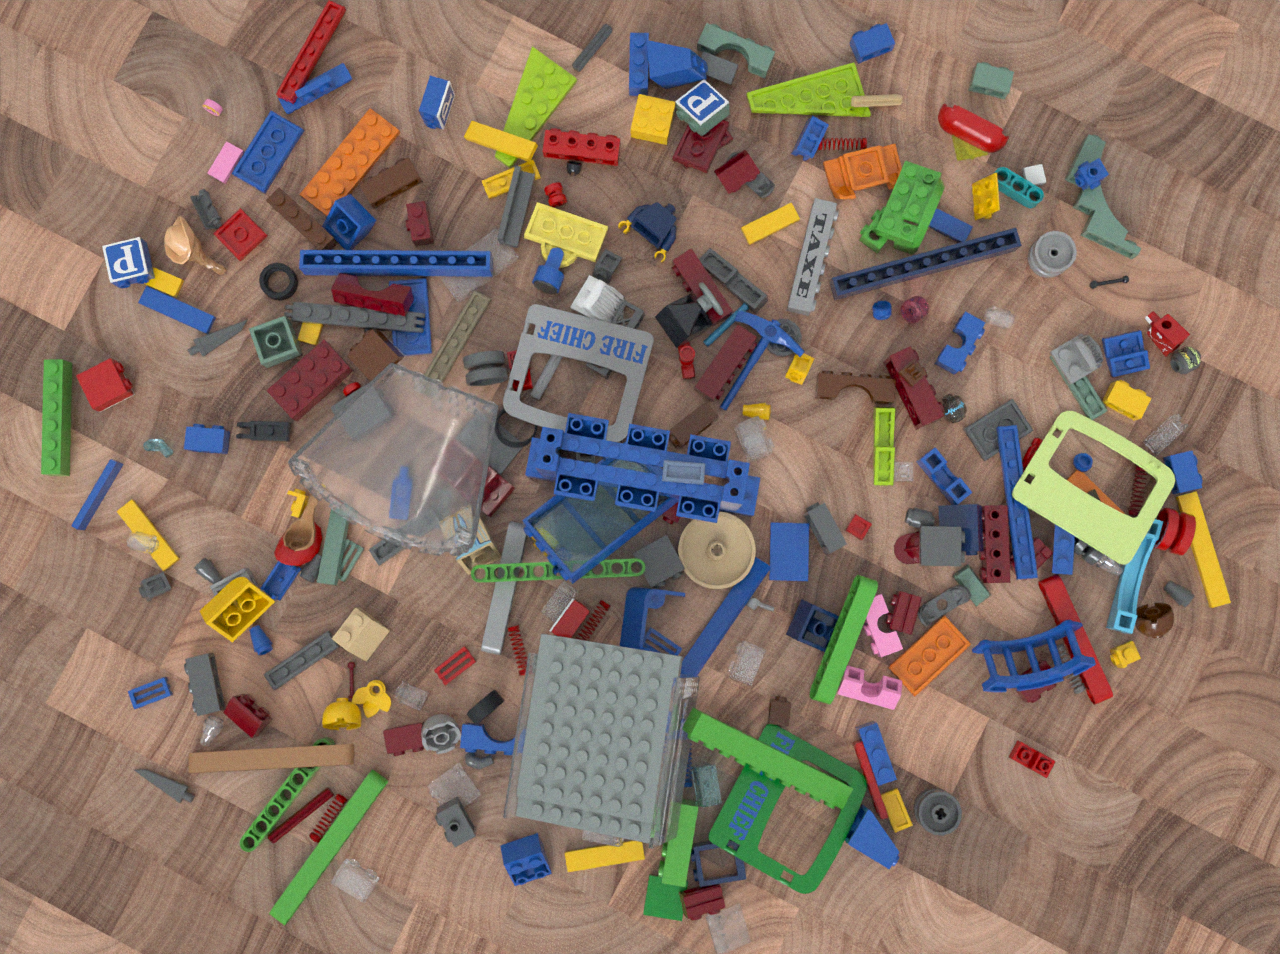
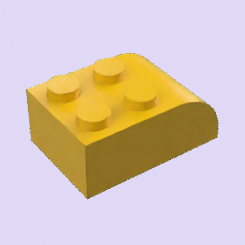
(236, 608)

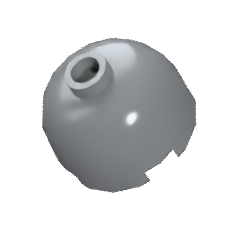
(440, 733)

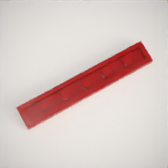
(311, 51)

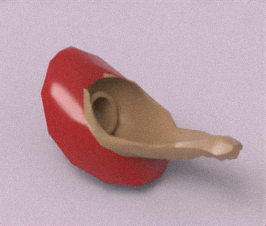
(301, 539)

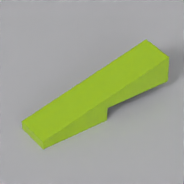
(883, 446)

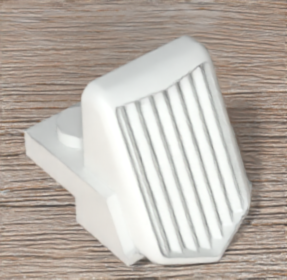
(598, 300)

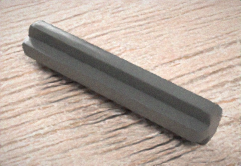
(592, 47)

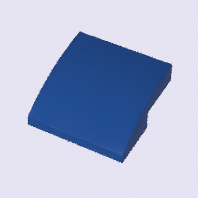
(1125, 353)

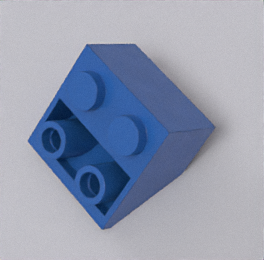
(525, 859)

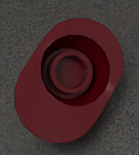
(907, 548)

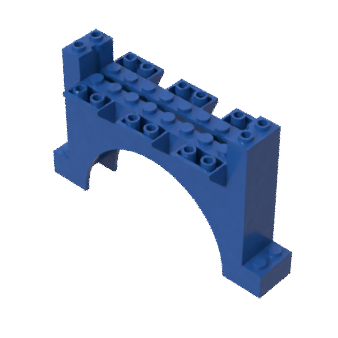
(639, 488)

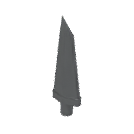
(211, 341)
(172, 788)

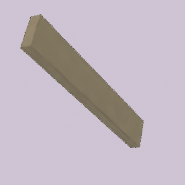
(458, 336)

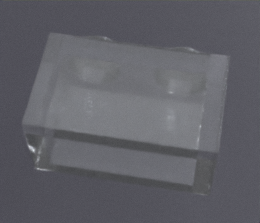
(746, 663)
(355, 880)

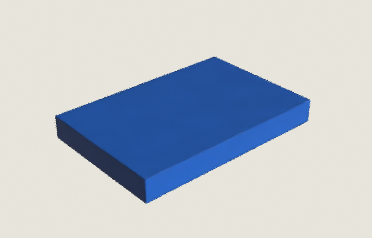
(789, 551)

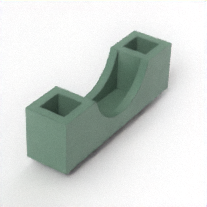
(715, 40)

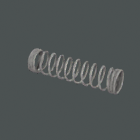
(1079, 689)

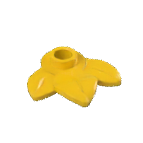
(372, 701)

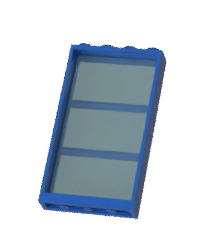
(585, 532)

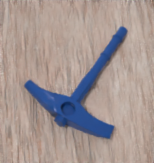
(770, 333)

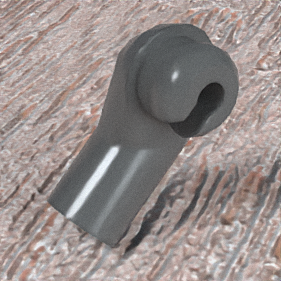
(478, 763)

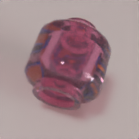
(914, 309)

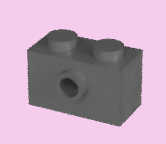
(455, 822)

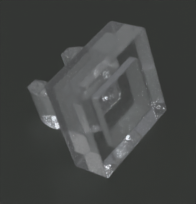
(903, 472)

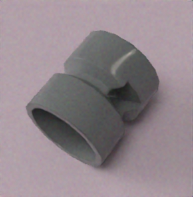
(1089, 554)

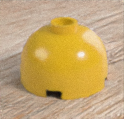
(341, 715)

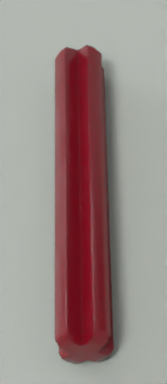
(300, 815)

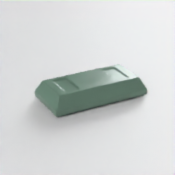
(970, 580)

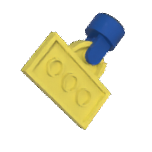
(562, 240)

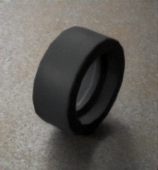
(266, 273)
(485, 707)

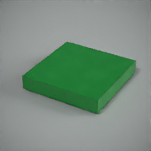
(663, 899)

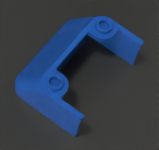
(635, 614)

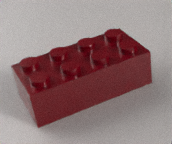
(310, 380)
(919, 399)

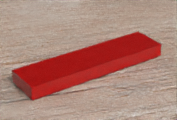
(870, 779)

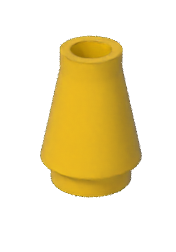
(760, 409)

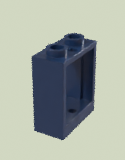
(698, 875)

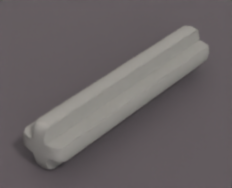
(545, 376)

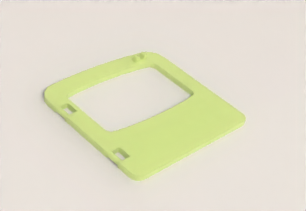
(1082, 514)

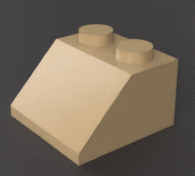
(361, 634)

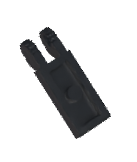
(265, 431)

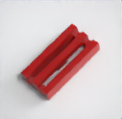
(442, 675)

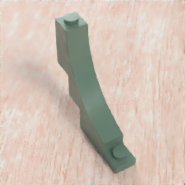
(1101, 225)

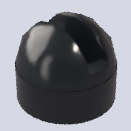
(573, 166)

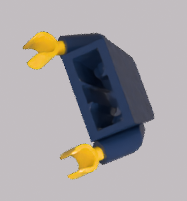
(654, 224)

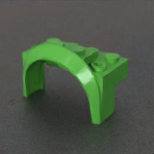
(913, 200)

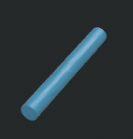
(724, 326)

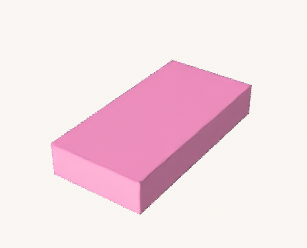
(225, 162)

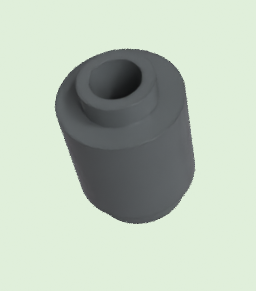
(919, 517)

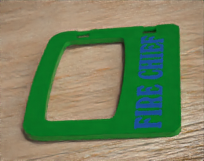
(755, 797)

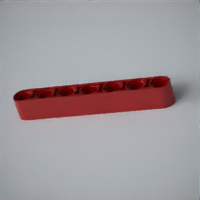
(1061, 610)

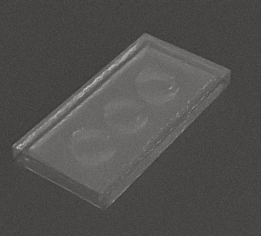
(502, 258)

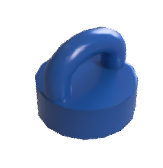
(882, 310)

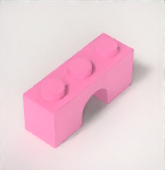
(883, 643)
(884, 693)

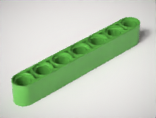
(843, 639)
(281, 802)

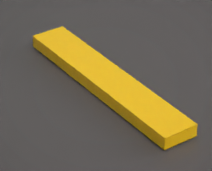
(1205, 553)

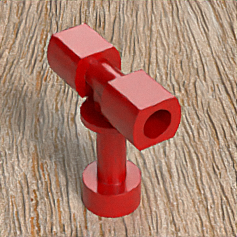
(686, 358)

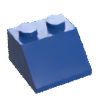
(348, 222)

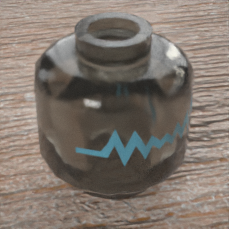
(954, 408)

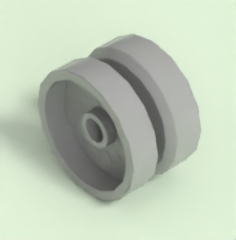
(1052, 254)

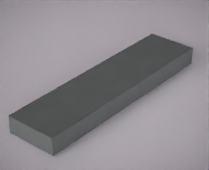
(301, 660)

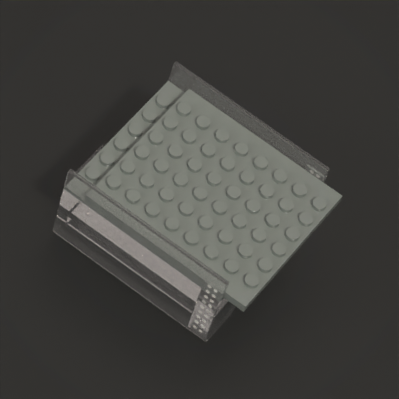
(602, 741)

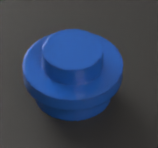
(1082, 462)

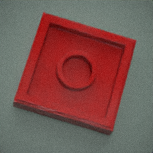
(240, 234)

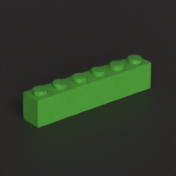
(56, 417)

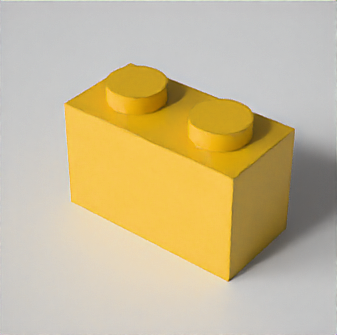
(1126, 400)

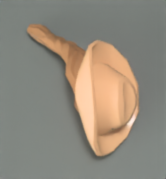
(184, 246)

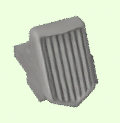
(1078, 357)

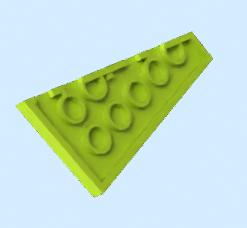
(815, 94)
(537, 97)

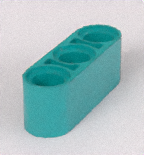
(1025, 186)

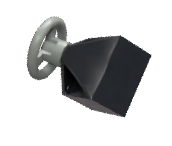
(687, 318)

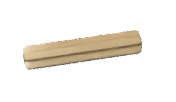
(876, 100)

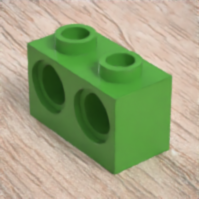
(874, 245)

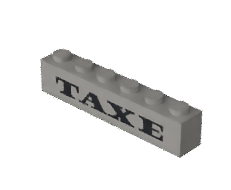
(811, 257)

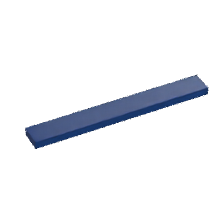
(1017, 512)
(723, 619)

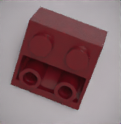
(247, 714)

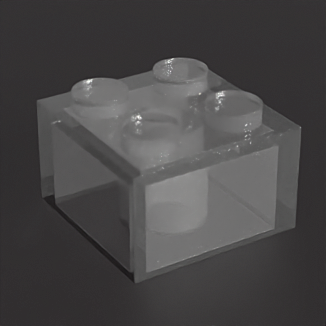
(754, 439)

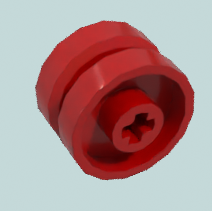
(1176, 531)

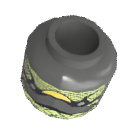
(1185, 360)

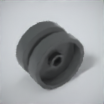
(485, 368)
(946, 819)

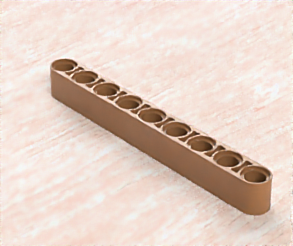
(271, 758)

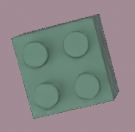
(275, 341)

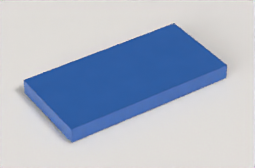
(268, 152)
(410, 342)

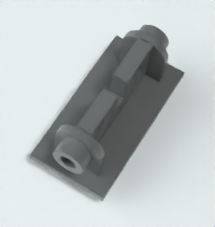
(206, 210)

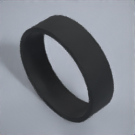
(510, 443)

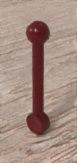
(351, 665)

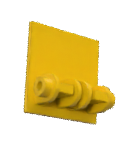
(986, 197)

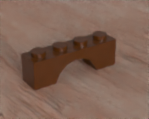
(301, 220)
(880, 389)

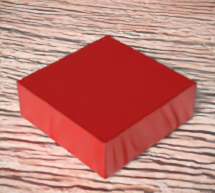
(858, 527)

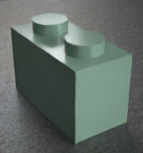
(991, 80)

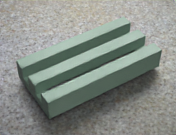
(360, 550)

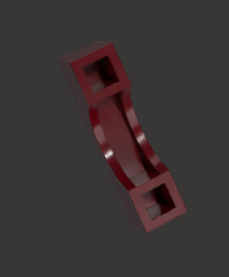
(393, 300)

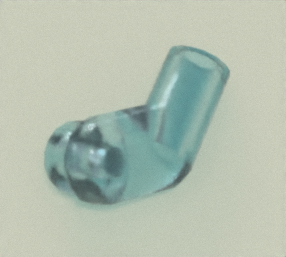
(158, 445)

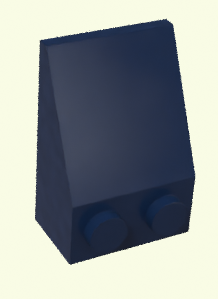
(812, 625)

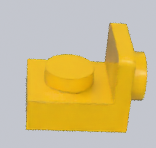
(799, 368)
(300, 503)
(1124, 654)

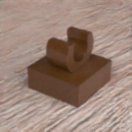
(912, 373)

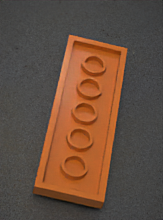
(350, 161)

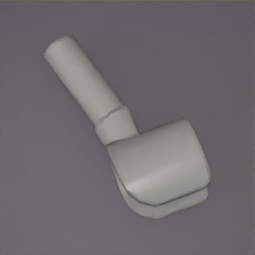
(753, 603)

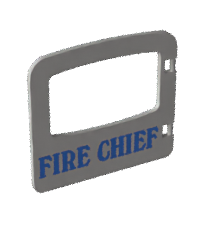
(584, 340)

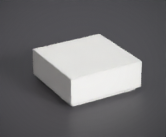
(1034, 174)

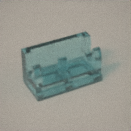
(706, 785)

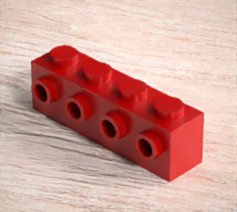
(581, 147)

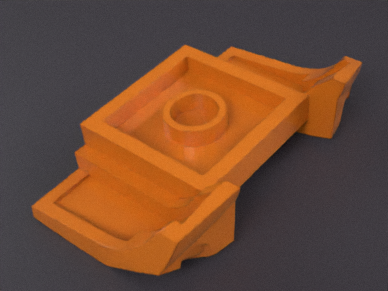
(863, 170)

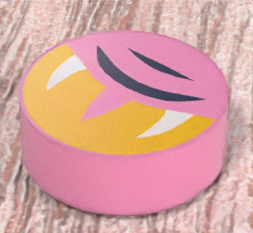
(212, 107)

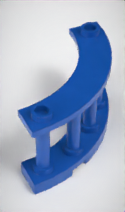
(1037, 678)

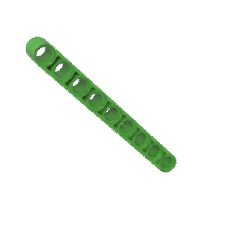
(490, 570)
(328, 847)

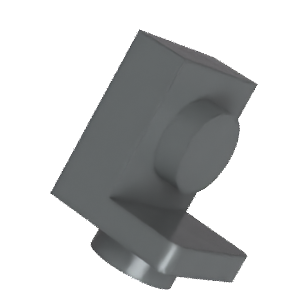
(606, 266)
(154, 586)

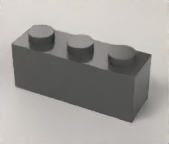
(204, 684)

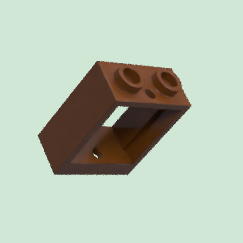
(693, 424)

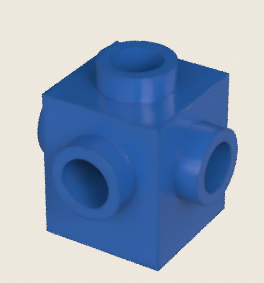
(1090, 174)

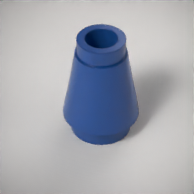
(260, 640)

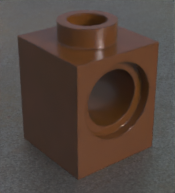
(779, 711)

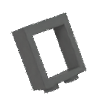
(824, 528)

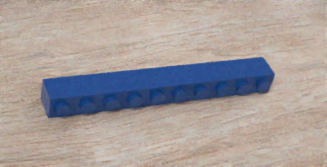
(396, 263)

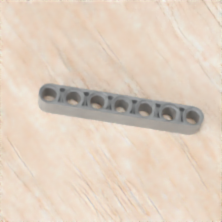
(504, 591)

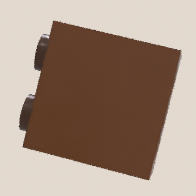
(374, 353)

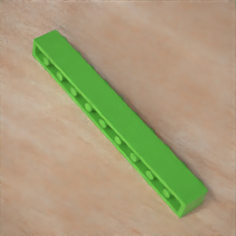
(766, 758)

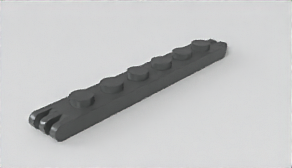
(353, 317)

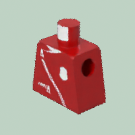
(1166, 332)

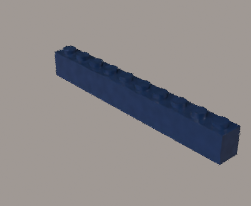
(925, 264)

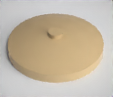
(717, 552)

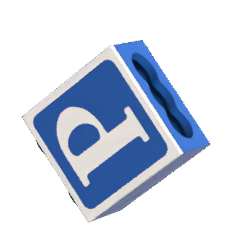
(436, 102)
(128, 262)

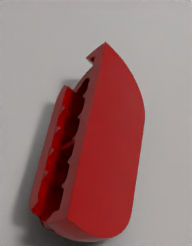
(971, 128)

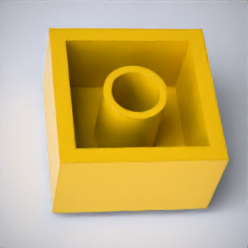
(652, 119)

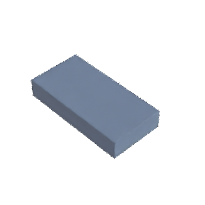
(683, 472)

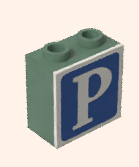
(702, 108)

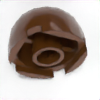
(1154, 620)

